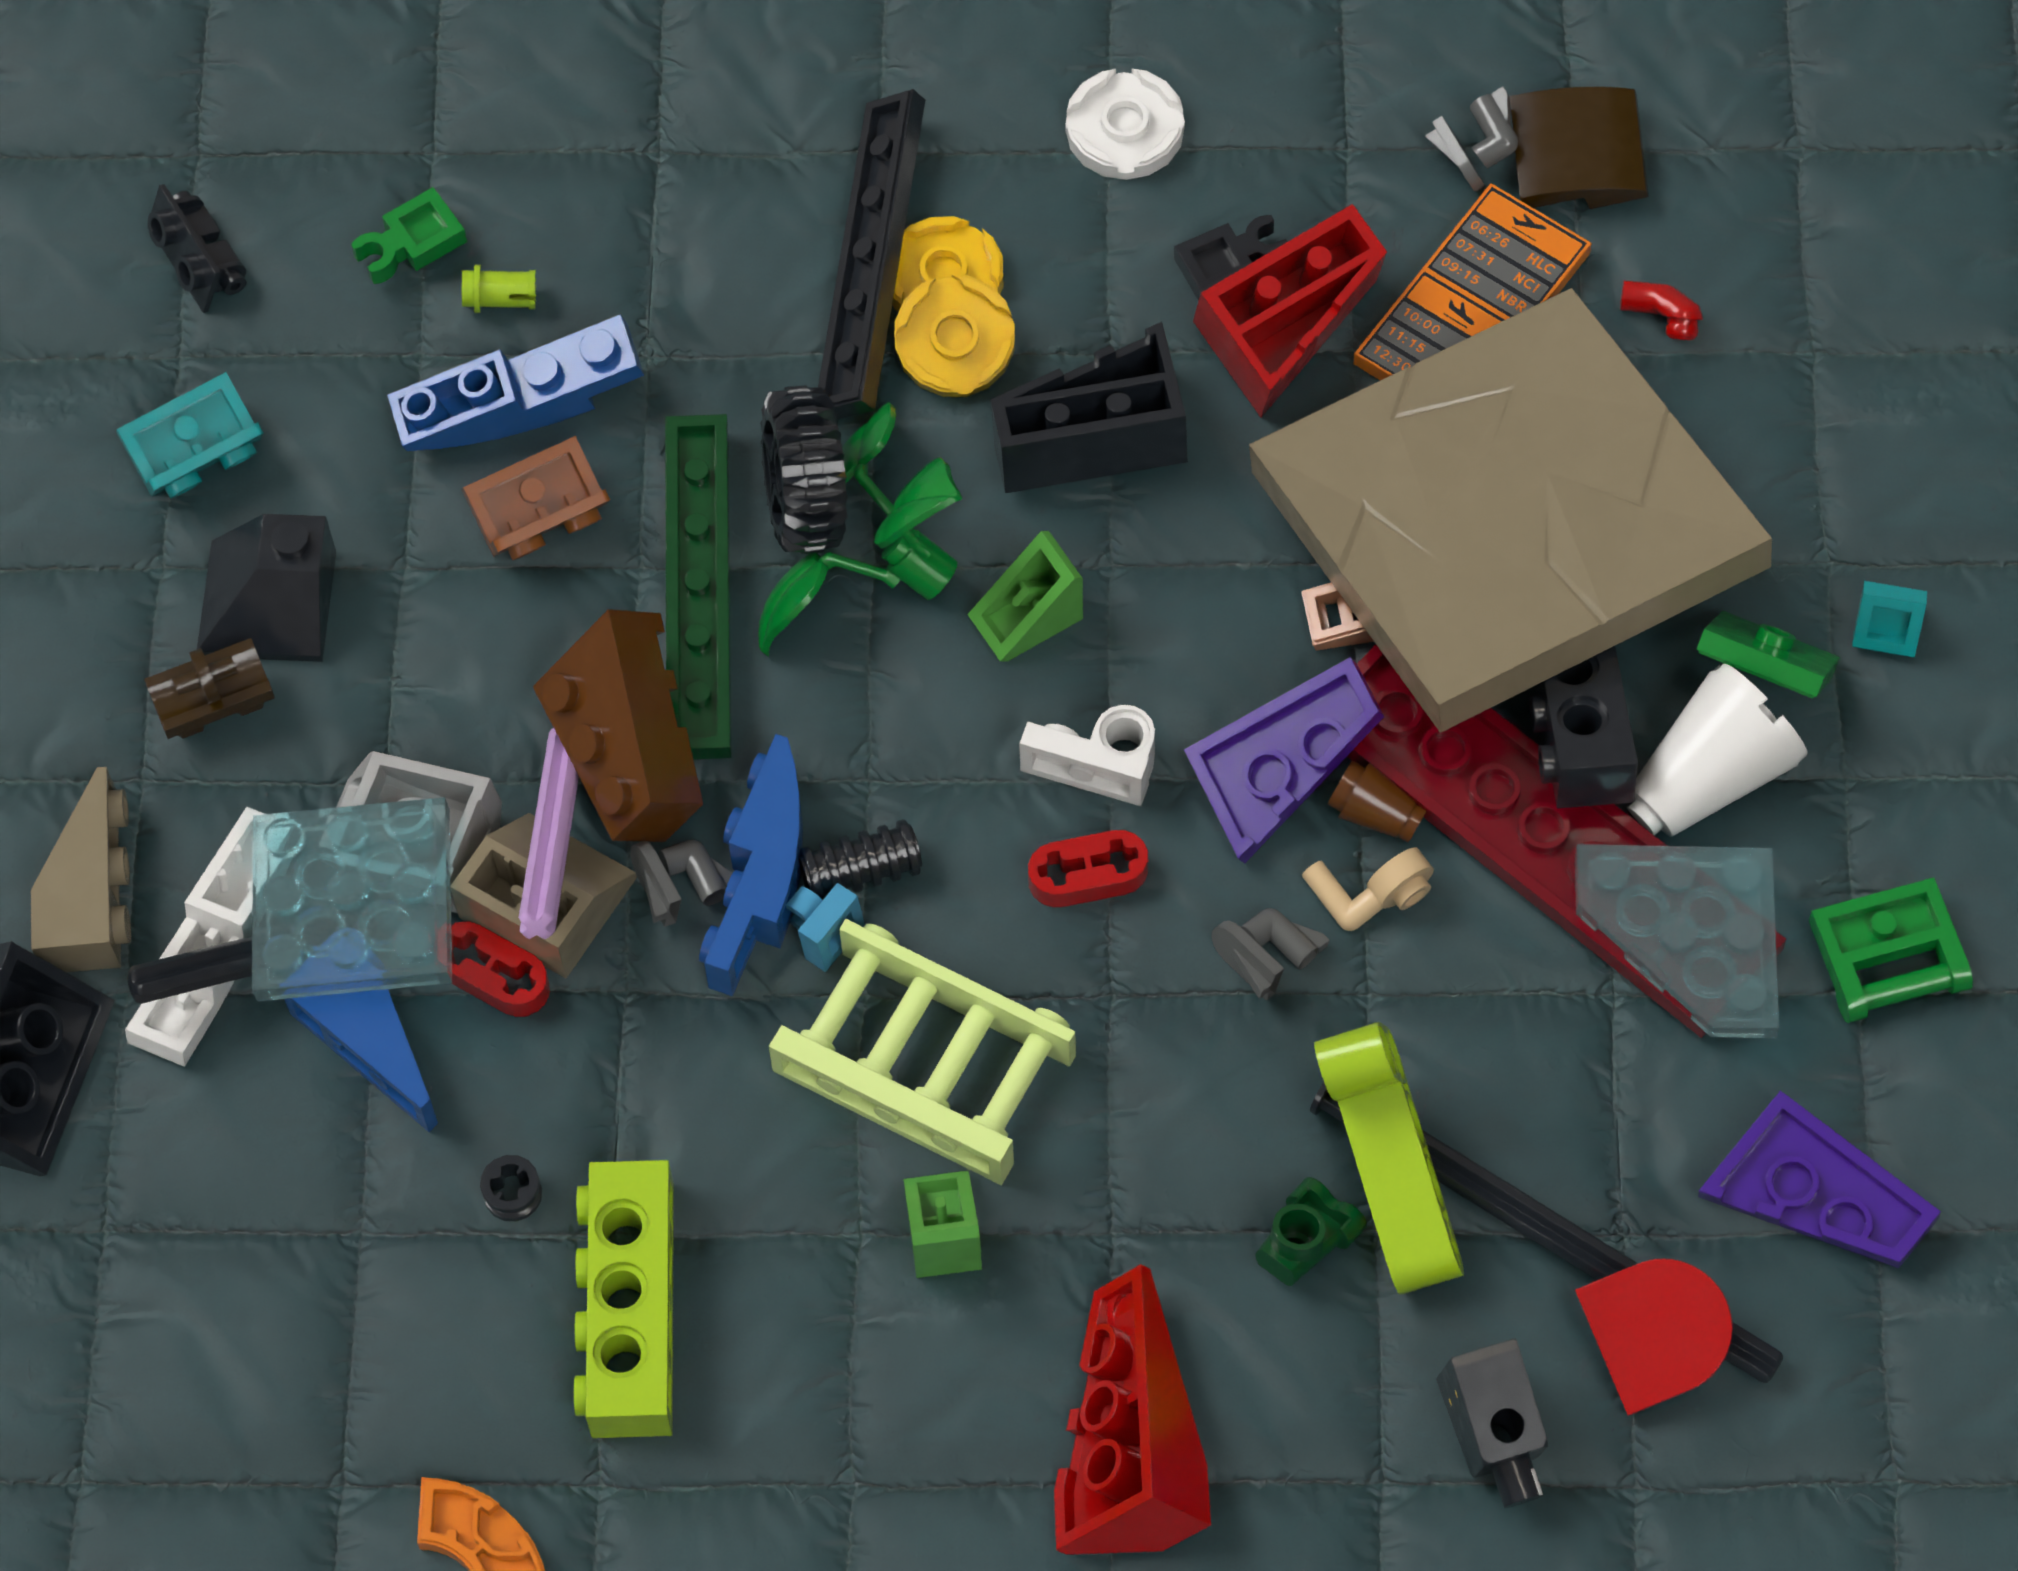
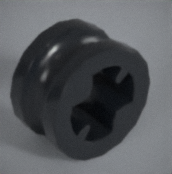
(494, 1179)

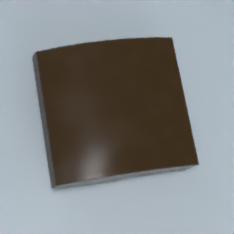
(1579, 146)

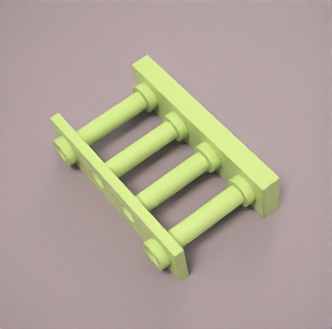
(923, 1113)

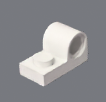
(1093, 764)

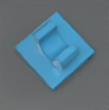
(820, 922)

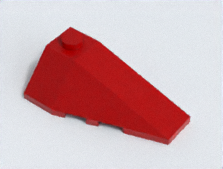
(1136, 1451)

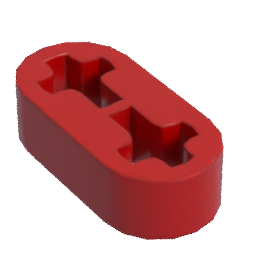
(1088, 868)
(499, 957)

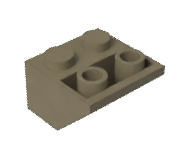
(493, 883)

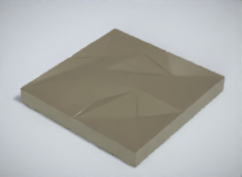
(1509, 508)

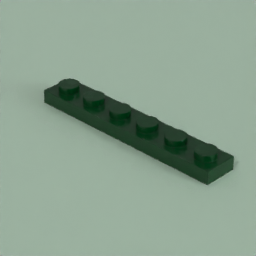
(699, 579)

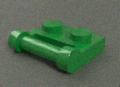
(1884, 930)

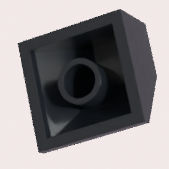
(270, 586)

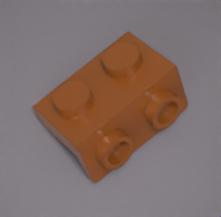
(536, 497)

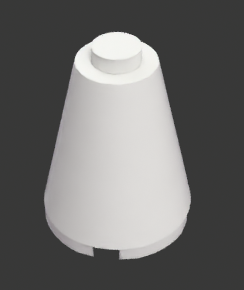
(1714, 754)

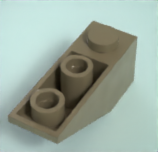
(77, 893)

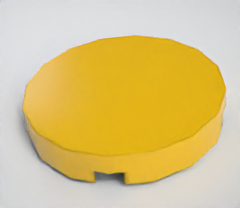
(946, 248)
(954, 336)

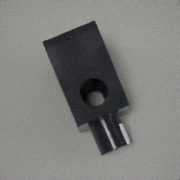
(1490, 1390)

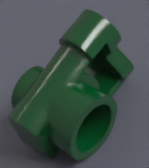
(1308, 1231)

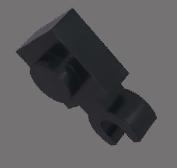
(1221, 253)

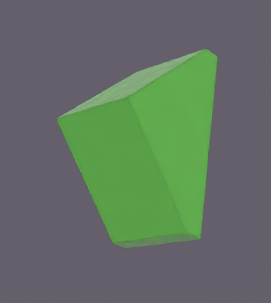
(1030, 600)
(943, 1224)

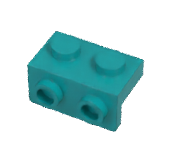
(190, 436)

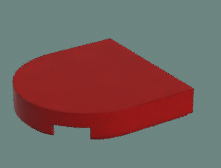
(1658, 1329)

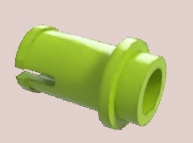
(498, 289)

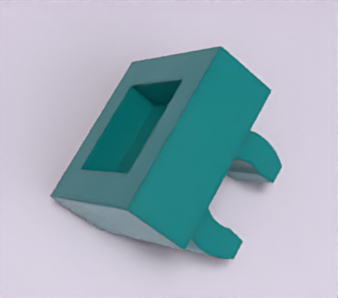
(1889, 618)

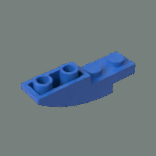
(511, 396)
(764, 854)

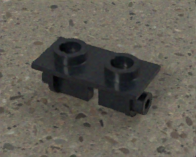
(181, 228)

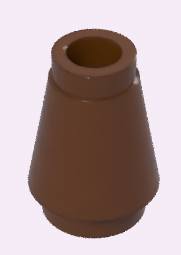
(1375, 802)

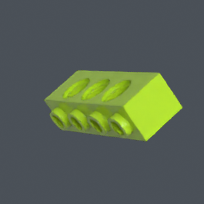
(641, 1399)

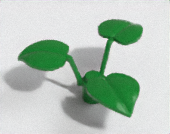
(908, 551)

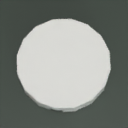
(1125, 123)

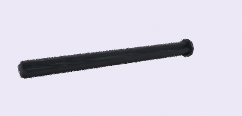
(1555, 1233)

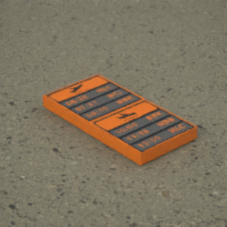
(1484, 272)

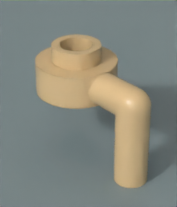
(1398, 882)

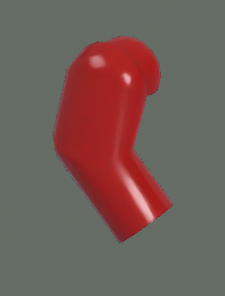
(1665, 301)

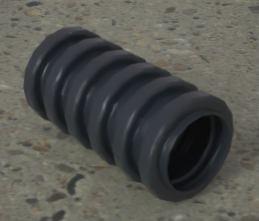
(861, 860)

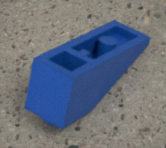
(371, 1040)

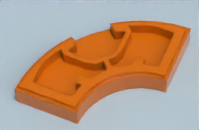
(472, 1529)

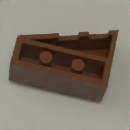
(621, 727)

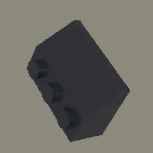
(45, 1050)

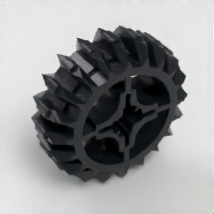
(803, 469)

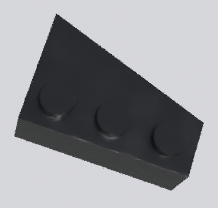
(1094, 420)

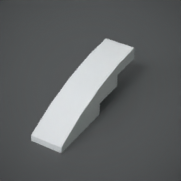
(215, 914)

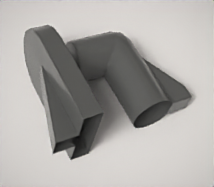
(1494, 119)
(687, 856)
(1244, 952)

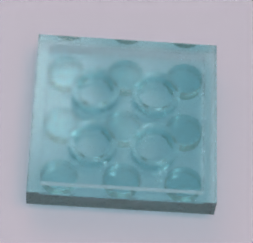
(351, 899)

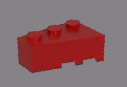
(1288, 304)

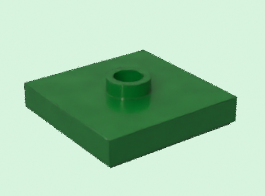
(1768, 654)

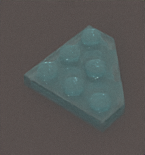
(1691, 926)

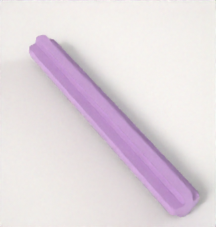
(549, 842)

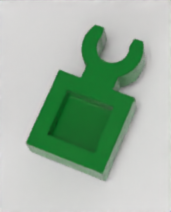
(414, 231)

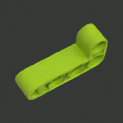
(1391, 1155)

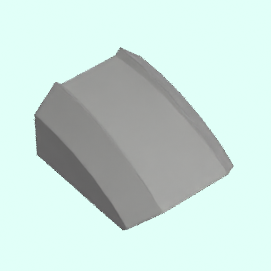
(471, 798)

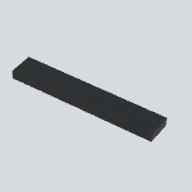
(871, 252)

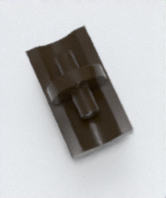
(209, 689)

